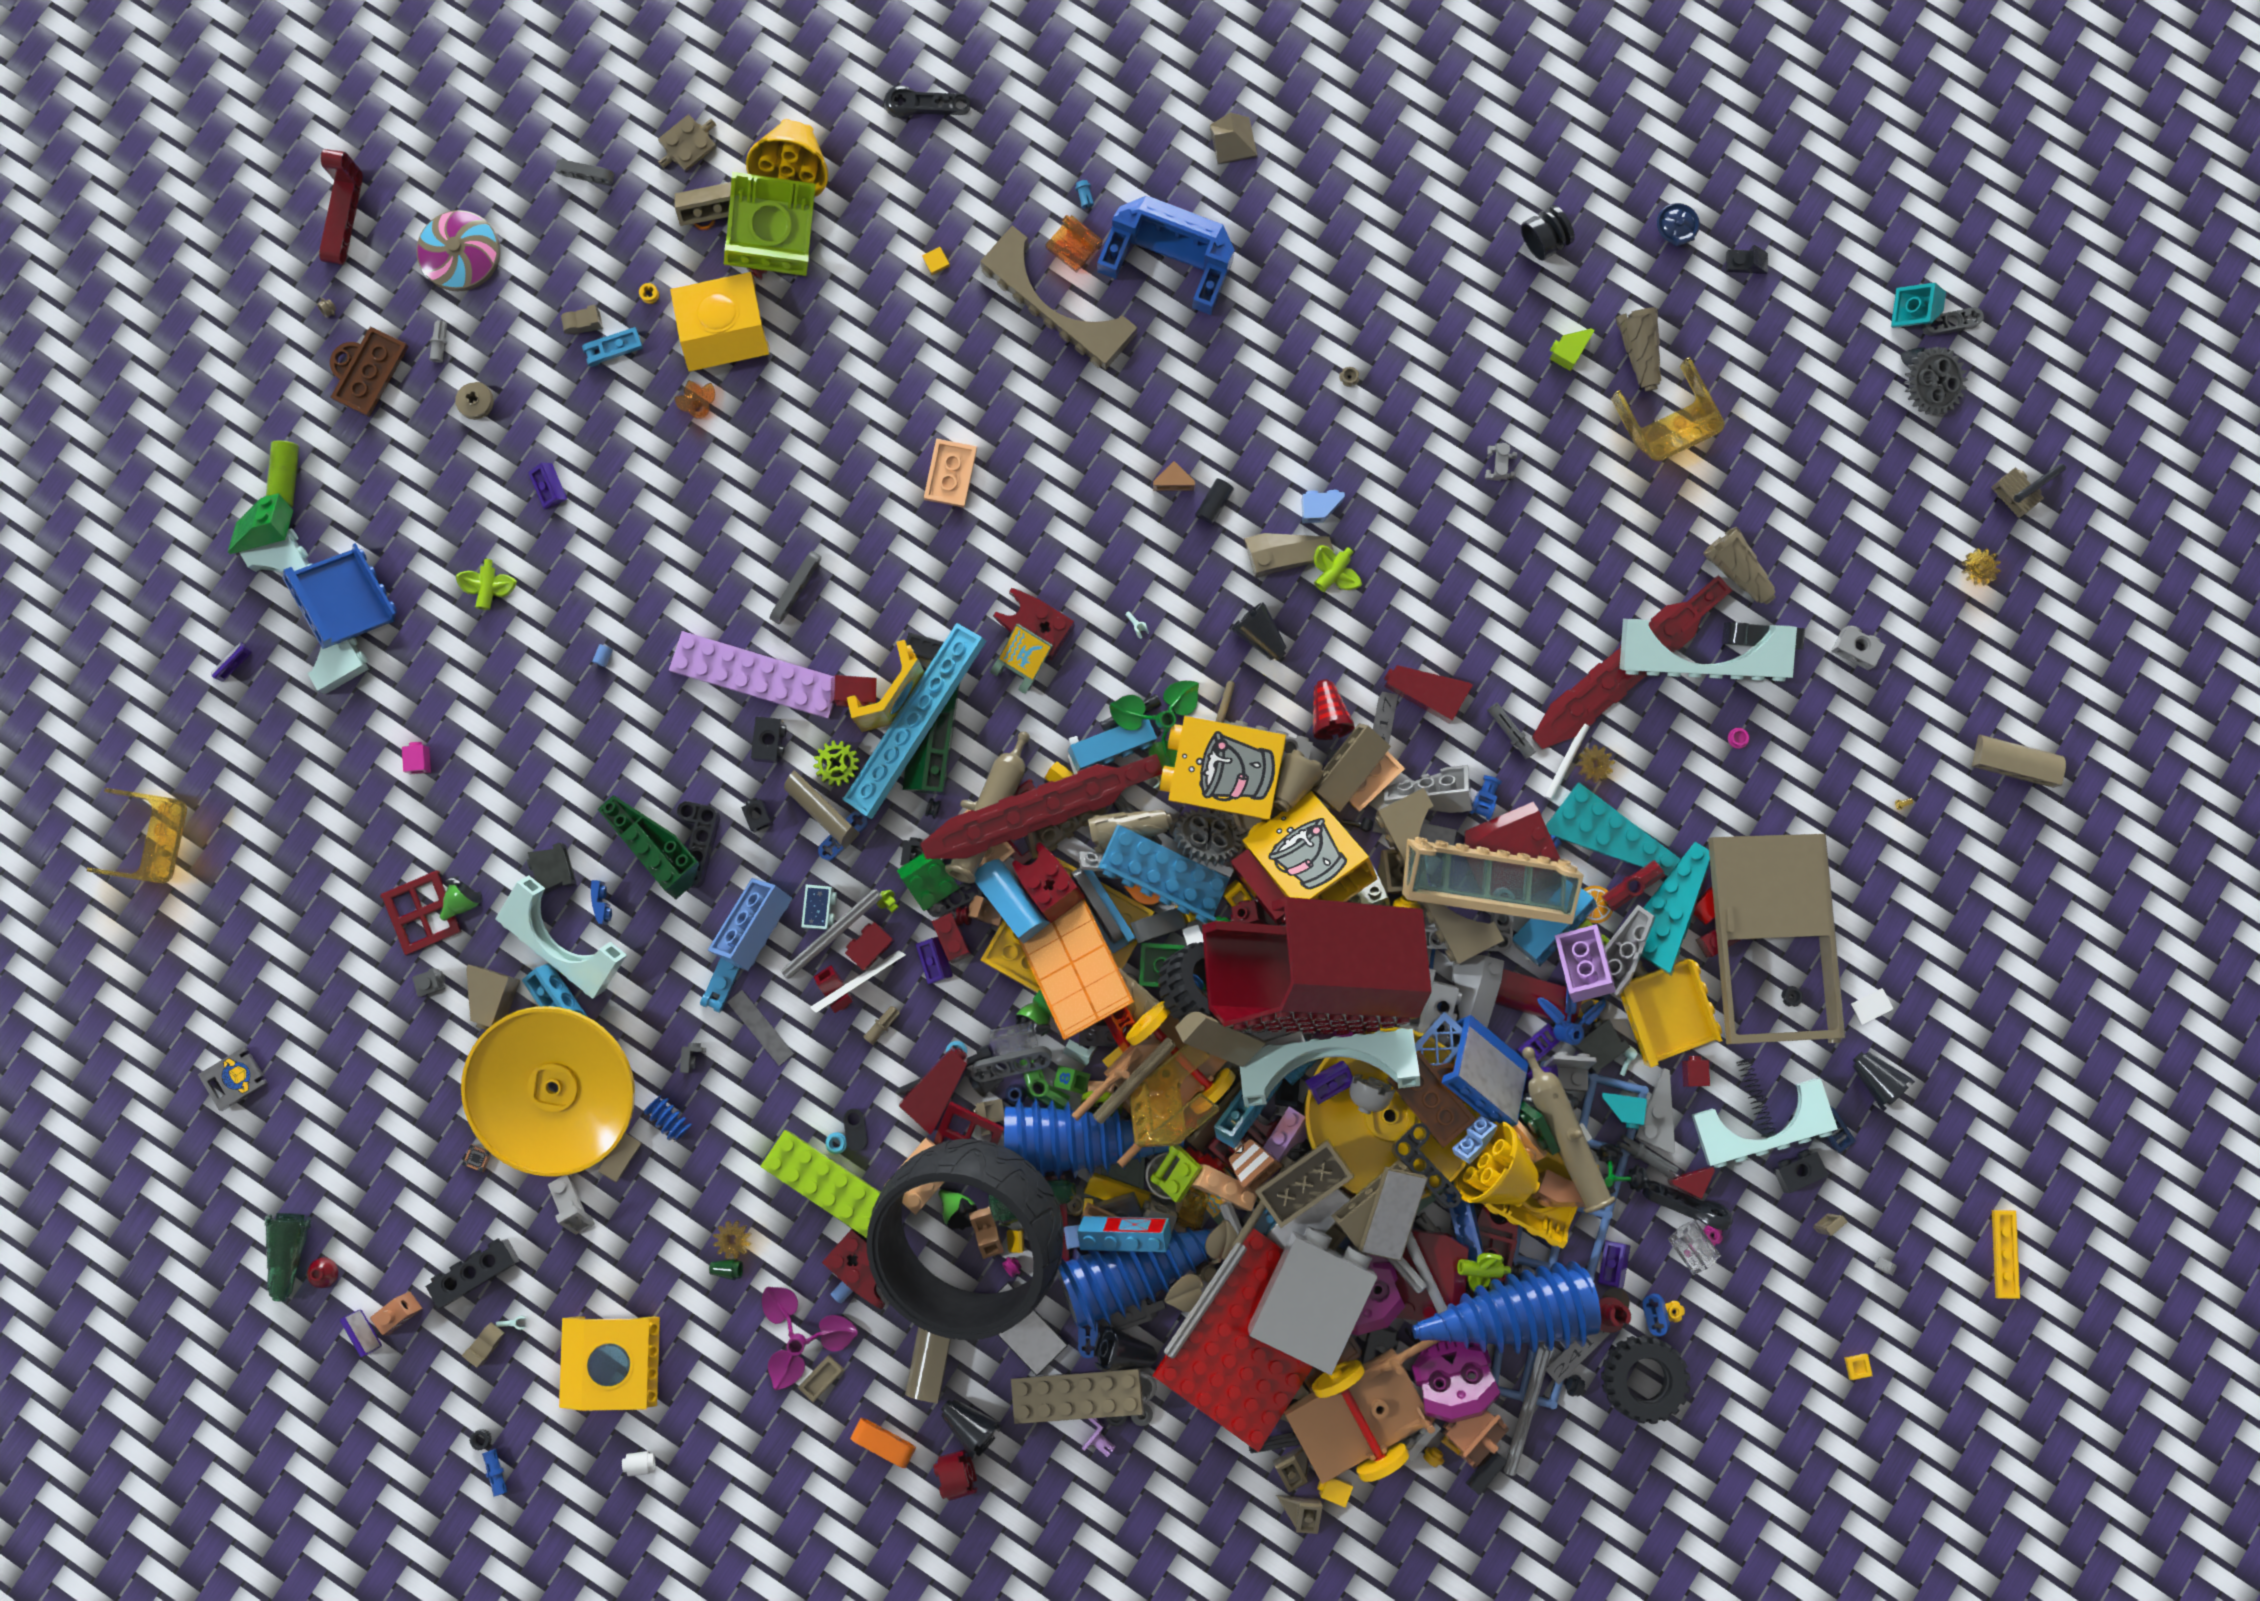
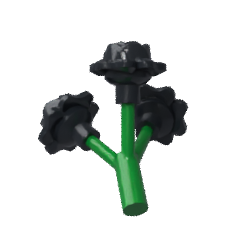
(1637, 1176)

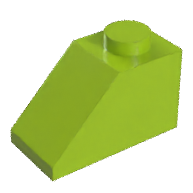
(1570, 348)

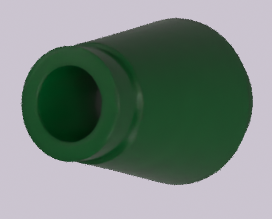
(727, 1269)

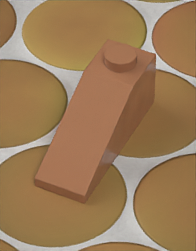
(1557, 1191)

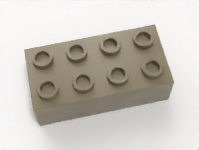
(1304, 1183)

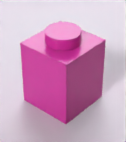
(416, 758)

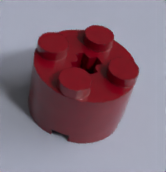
(955, 1475)

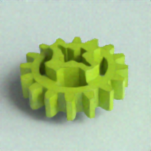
(841, 756)

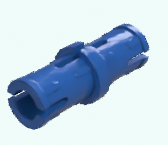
(494, 1472)

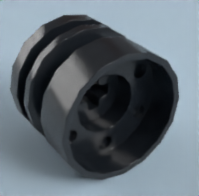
(1547, 232)

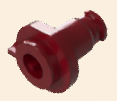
(1613, 1314)

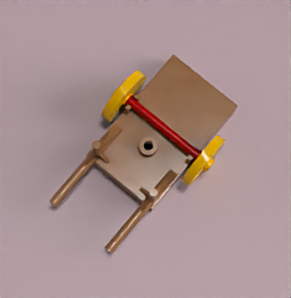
(1144, 1038)
(1341, 1421)

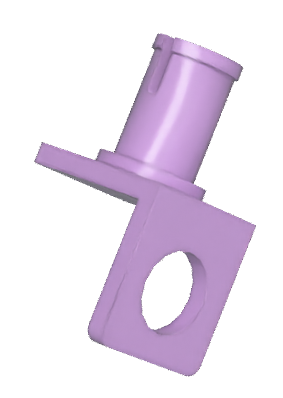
(1099, 1440)

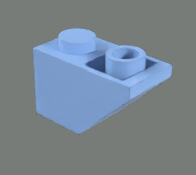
(1319, 506)

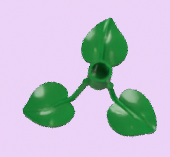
(1129, 712)

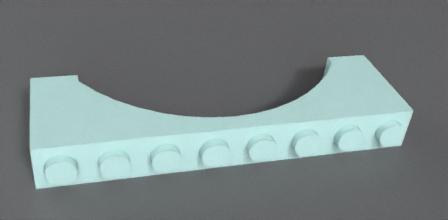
(1768, 658)
(334, 664)
(1389, 1051)

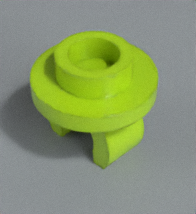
(887, 901)

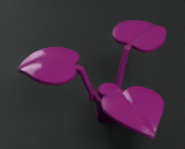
(785, 1365)

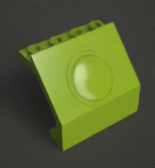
(769, 223)

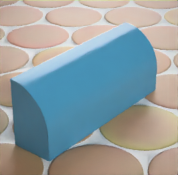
(1010, 900)
(1537, 936)

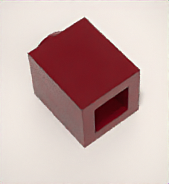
(1696, 1072)

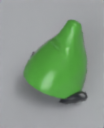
(459, 898)
(1039, 1018)
(956, 1209)

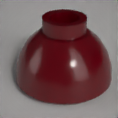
(322, 1272)

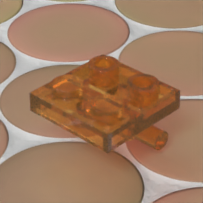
(1073, 243)

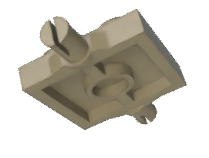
(687, 143)

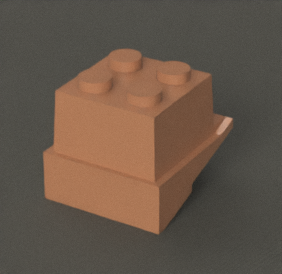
(1476, 1436)

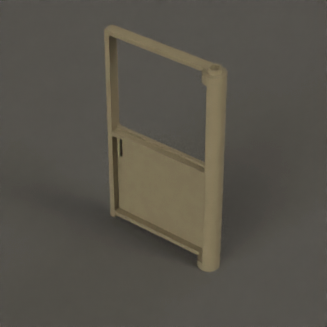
(1775, 891)

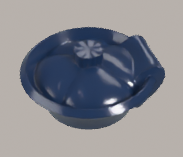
(1678, 223)

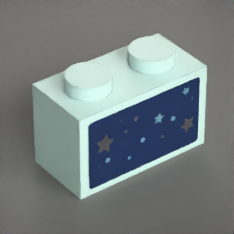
(818, 907)

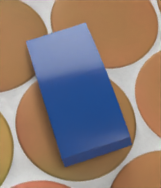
(601, 910)

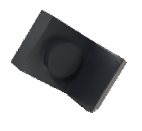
(1747, 261)
(1287, 1094)

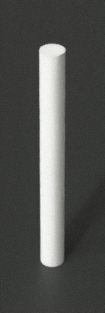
(1566, 762)

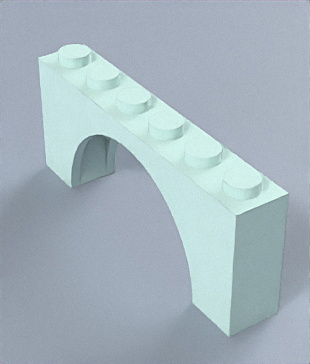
(523, 918)
(1811, 1118)

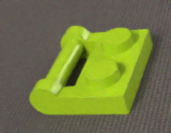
(1182, 1175)

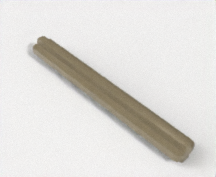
(1134, 1080)

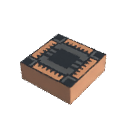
(476, 1158)

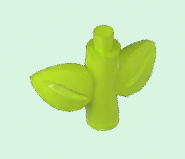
(1335, 569)
(485, 584)
(1482, 1270)

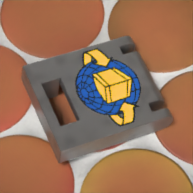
(235, 1077)

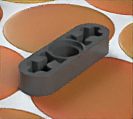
(584, 172)
(1959, 315)

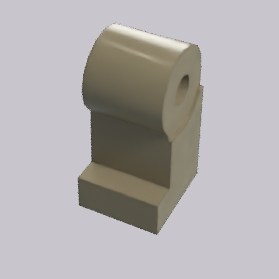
(582, 320)
(484, 1345)

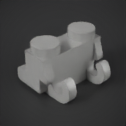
(1501, 462)

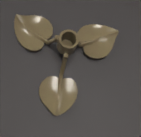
(1187, 1289)

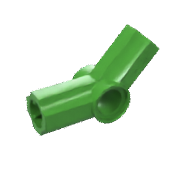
(1048, 1091)

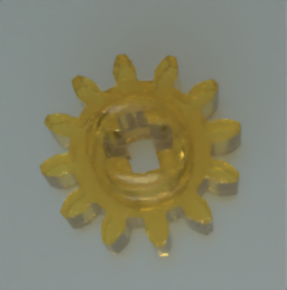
(1989, 569)
(1587, 764)
(723, 1239)

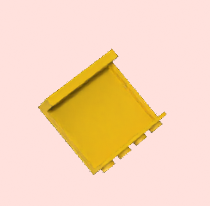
(1670, 1012)

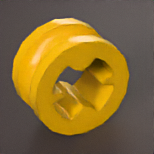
(648, 286)

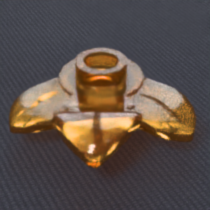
(696, 397)

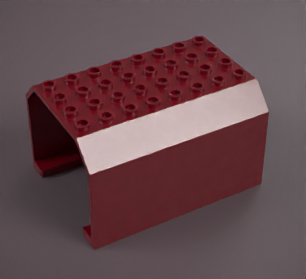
(1322, 972)

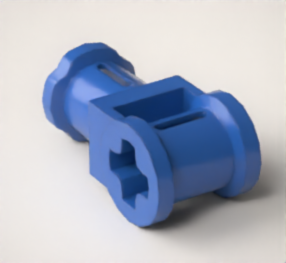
(1485, 801)

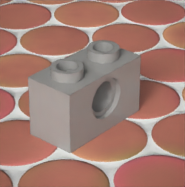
(1846, 647)

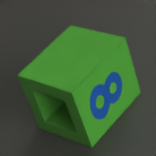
(1071, 1079)

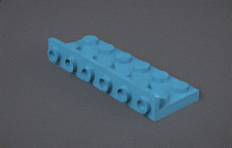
(1163, 874)

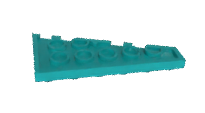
(1600, 828)
(1674, 908)

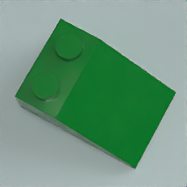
(262, 524)

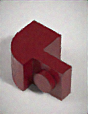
(829, 982)

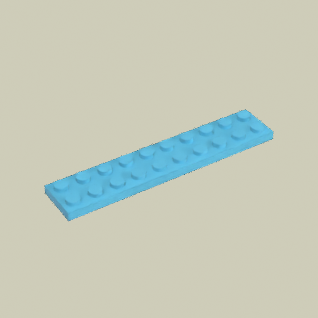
(914, 720)

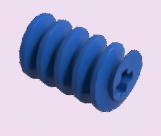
(667, 1119)

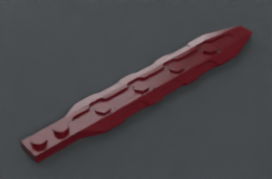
(1609, 684)
(1044, 806)

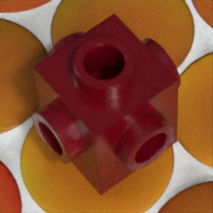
(1248, 912)

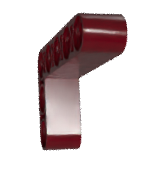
(342, 205)

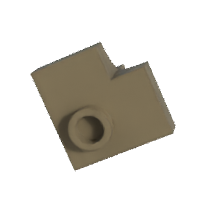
(991, 1110)

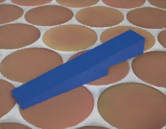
(1466, 1226)

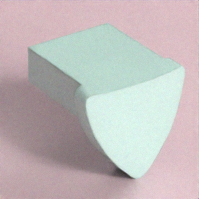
(1078, 1052)

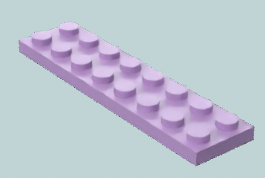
(753, 674)

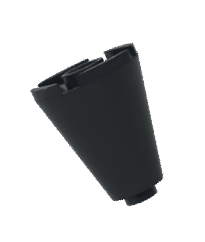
(1261, 632)
(1881, 1079)
(1122, 1351)
(970, 1427)

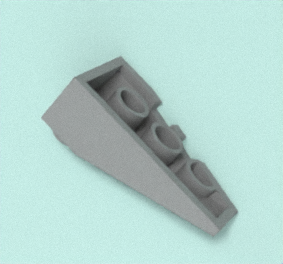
(1479, 984)

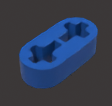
(1651, 1315)
(1082, 1340)

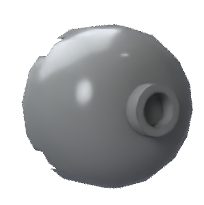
(1370, 1094)

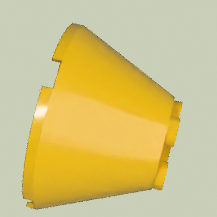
(789, 154)
(1500, 1172)

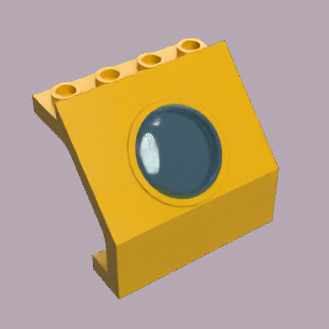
(886, 710)
(609, 1363)

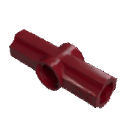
(1621, 894)

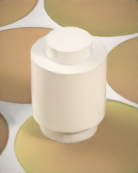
(638, 1463)

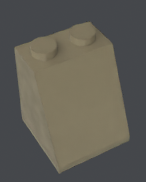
(489, 995)

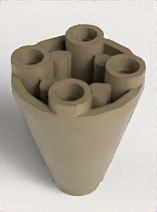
(1296, 779)

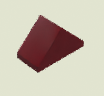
(1694, 1182)

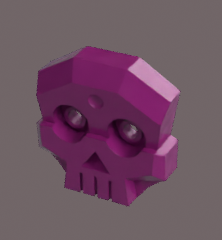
(1383, 1306)
(1459, 1396)

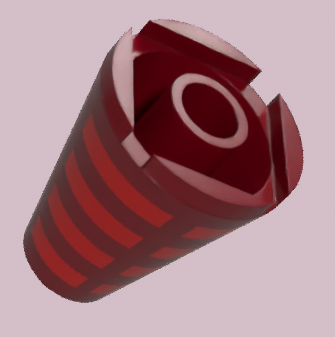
(1329, 712)

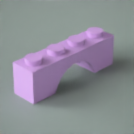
(1286, 1135)

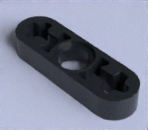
(944, 910)

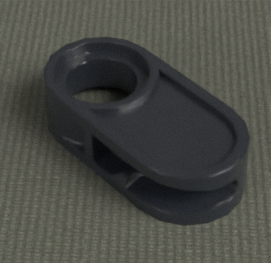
(855, 1134)

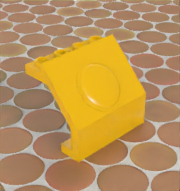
(719, 321)
(1538, 1220)

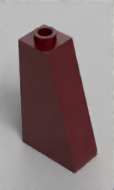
(1429, 691)
(1258, 883)
(931, 1094)

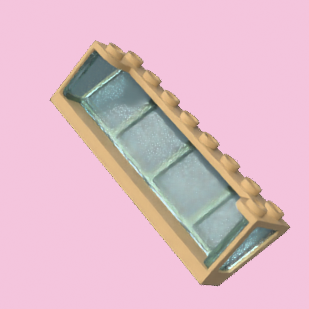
(1491, 880)

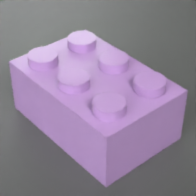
(1585, 963)

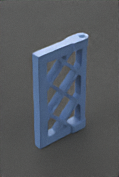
(1433, 1031)

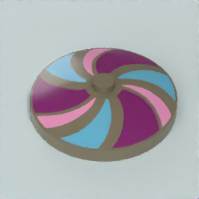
(458, 250)

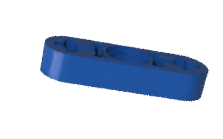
(827, 842)

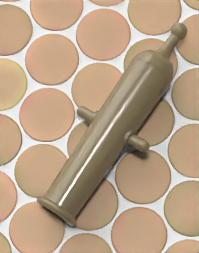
(1001, 783)
(1574, 1151)

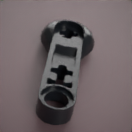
(922, 102)
(1710, 1212)

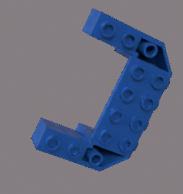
(1174, 235)

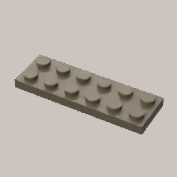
(1077, 1396)

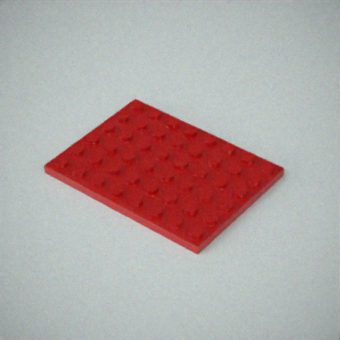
(1227, 1370)

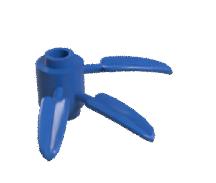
(1566, 1030)

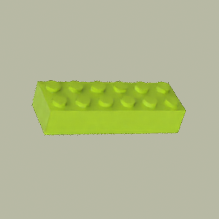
(822, 1181)

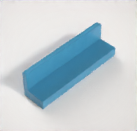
(1128, 935)

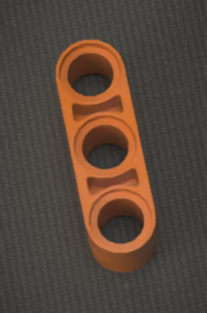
(883, 1443)

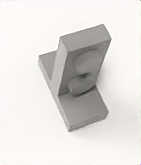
(570, 1209)

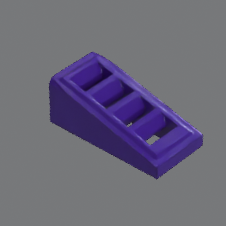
(1534, 1038)

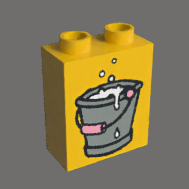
(1224, 767)
(1310, 853)

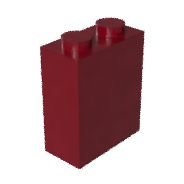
(951, 938)

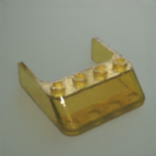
(1677, 430)
(161, 840)
(1157, 1102)

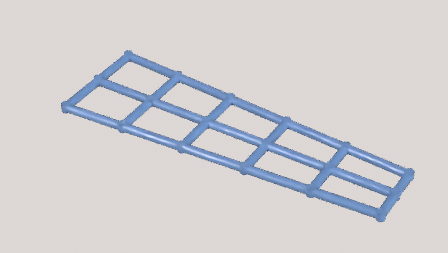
(1606, 1215)

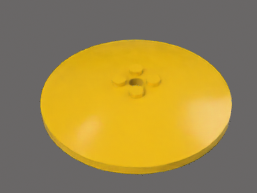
(517, 1112)
(1368, 1139)

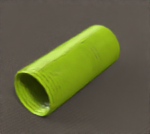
(282, 480)

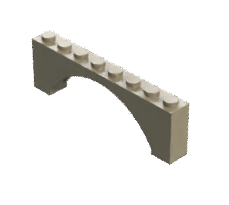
(1098, 340)
(1460, 935)

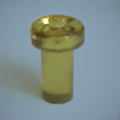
(1900, 804)

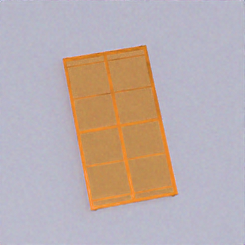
(1076, 971)

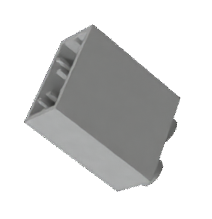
(1313, 1300)

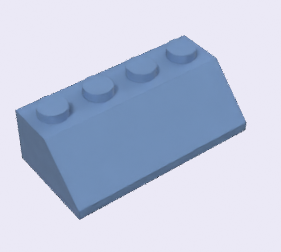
(750, 923)

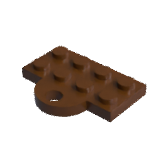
(366, 370)
(1435, 1103)

